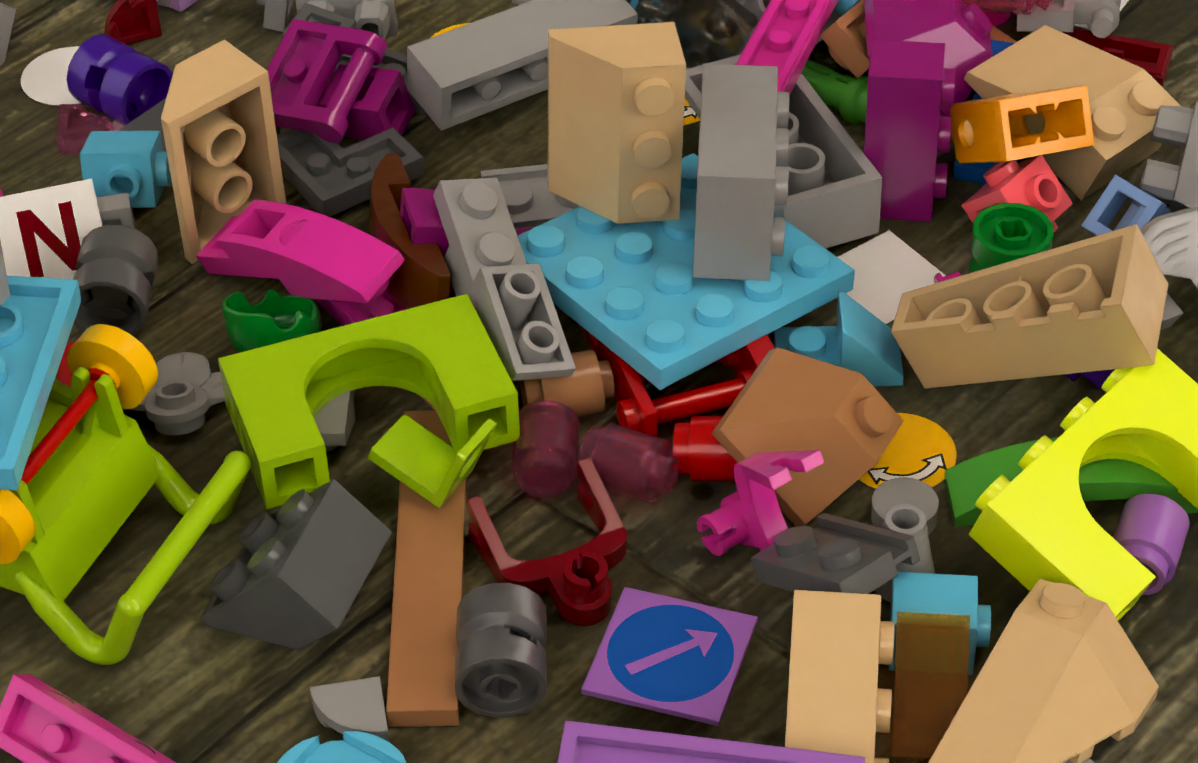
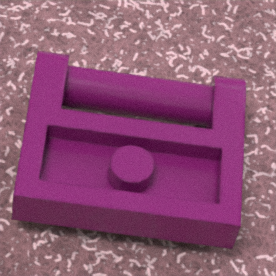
(305, 67)

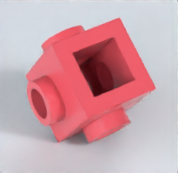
(1024, 183)

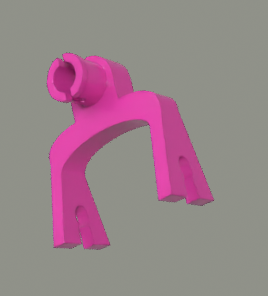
(753, 512)

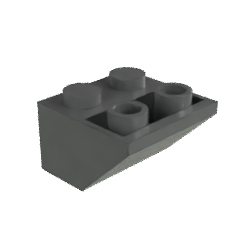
(297, 569)

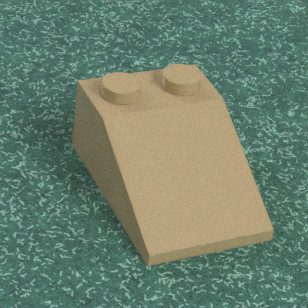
(1120, 101)

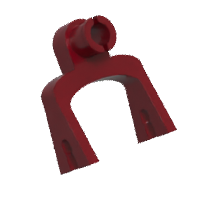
(569, 574)

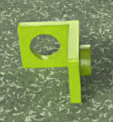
(427, 461)

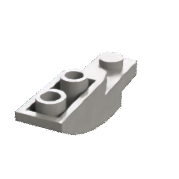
(503, 288)

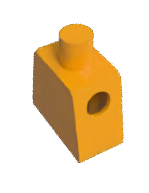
(997, 128)

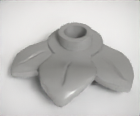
(182, 393)

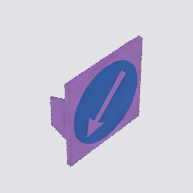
(670, 656)

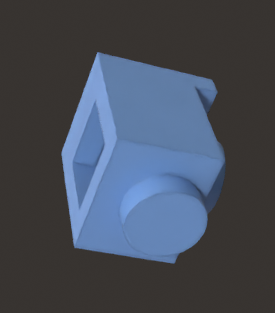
(1141, 211)

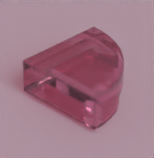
(76, 125)

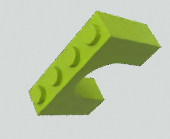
(426, 349)

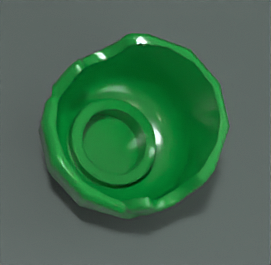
(270, 321)

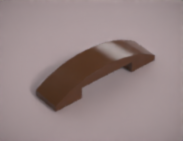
(424, 273)

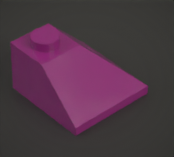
(950, 22)

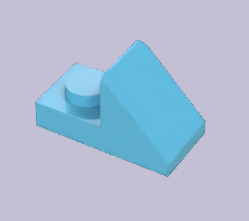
(855, 343)

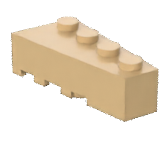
(1038, 315)

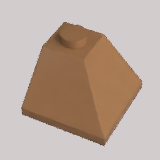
(809, 406)

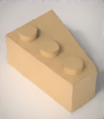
(835, 673)

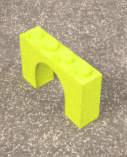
(1039, 518)

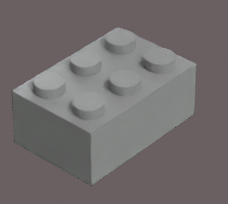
(741, 172)

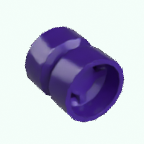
(116, 78)

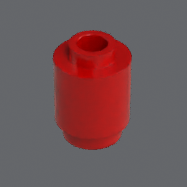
(701, 452)

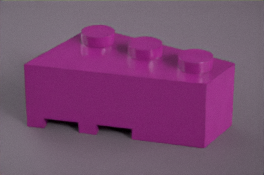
(906, 126)

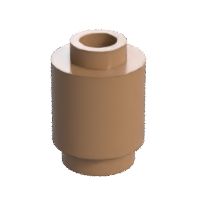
(582, 391)

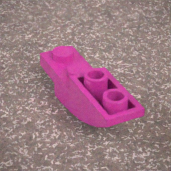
(304, 251)

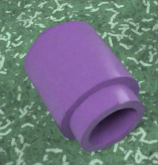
(1154, 533)

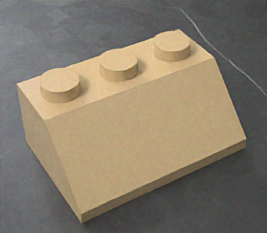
(617, 119)
(219, 141)

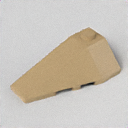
(1051, 685)

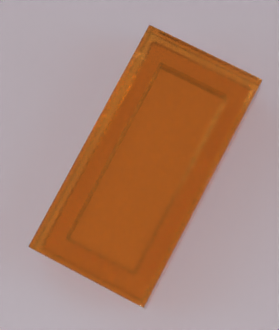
(927, 680)

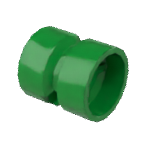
(1007, 234)

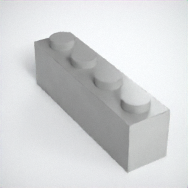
(498, 57)

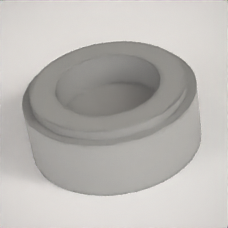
(905, 491)

